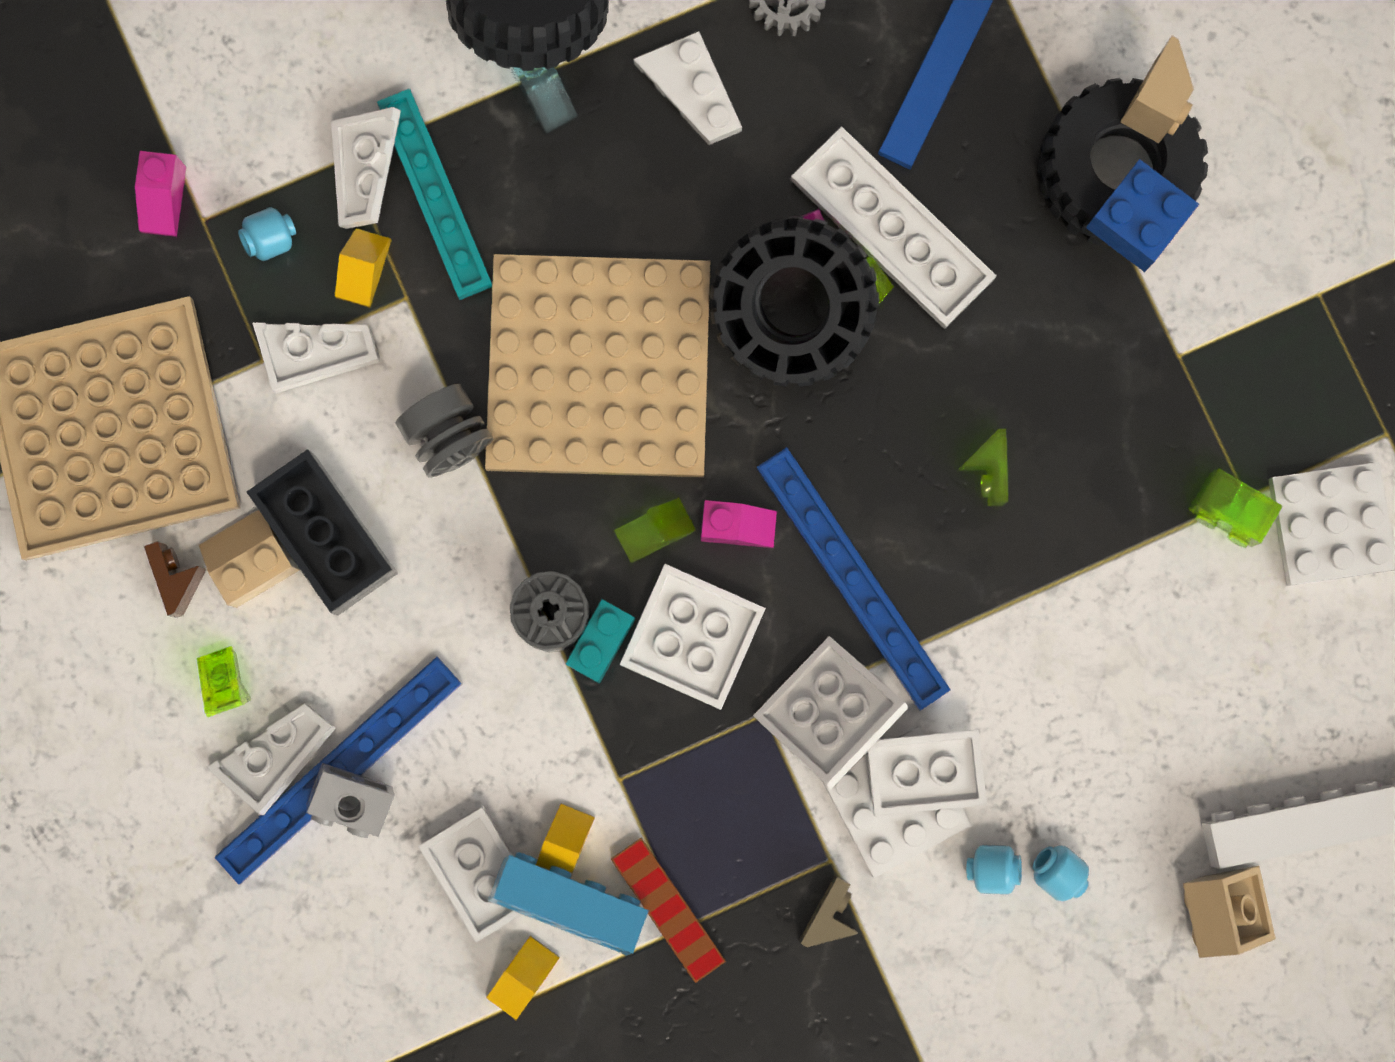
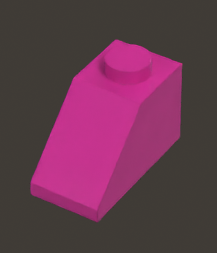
(159, 192)
(738, 524)

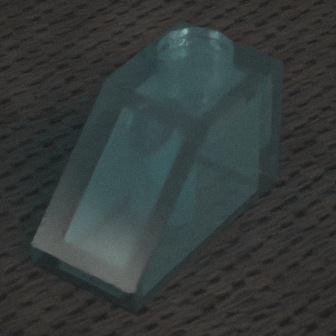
(546, 96)

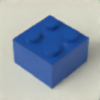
(1142, 216)

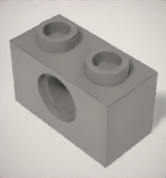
(333, 785)

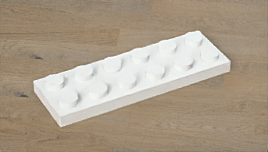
(893, 227)

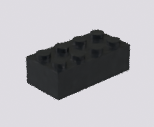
(322, 532)

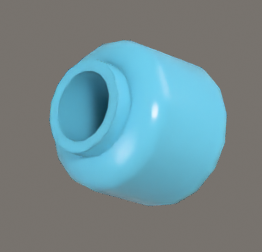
(266, 234)
(994, 869)
(1061, 873)

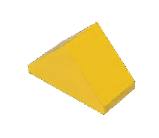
(361, 267)
(565, 839)
(523, 977)

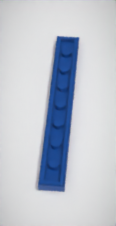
(853, 579)
(353, 755)

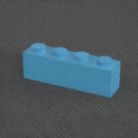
(568, 904)

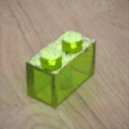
(1234, 509)

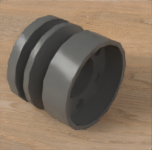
(448, 437)
(568, 623)

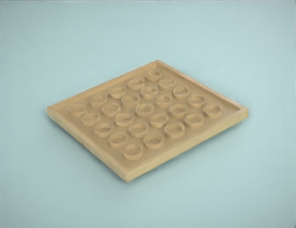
(598, 365)
(111, 429)

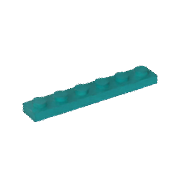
(437, 198)

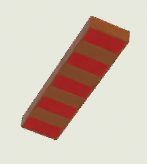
(668, 910)

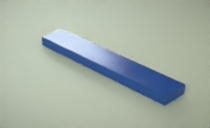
(933, 81)

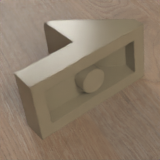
(822, 925)

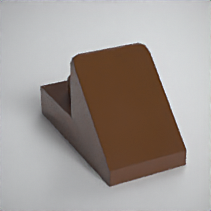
(174, 587)

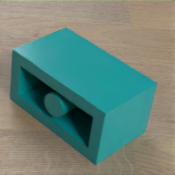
(600, 641)

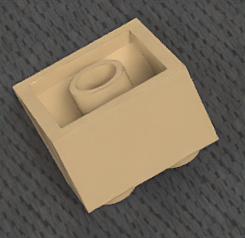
(1163, 95)
(246, 560)
(1229, 912)

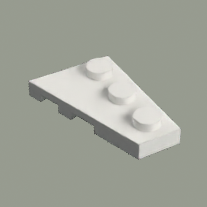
(691, 82)
(362, 163)
(311, 353)
(271, 761)

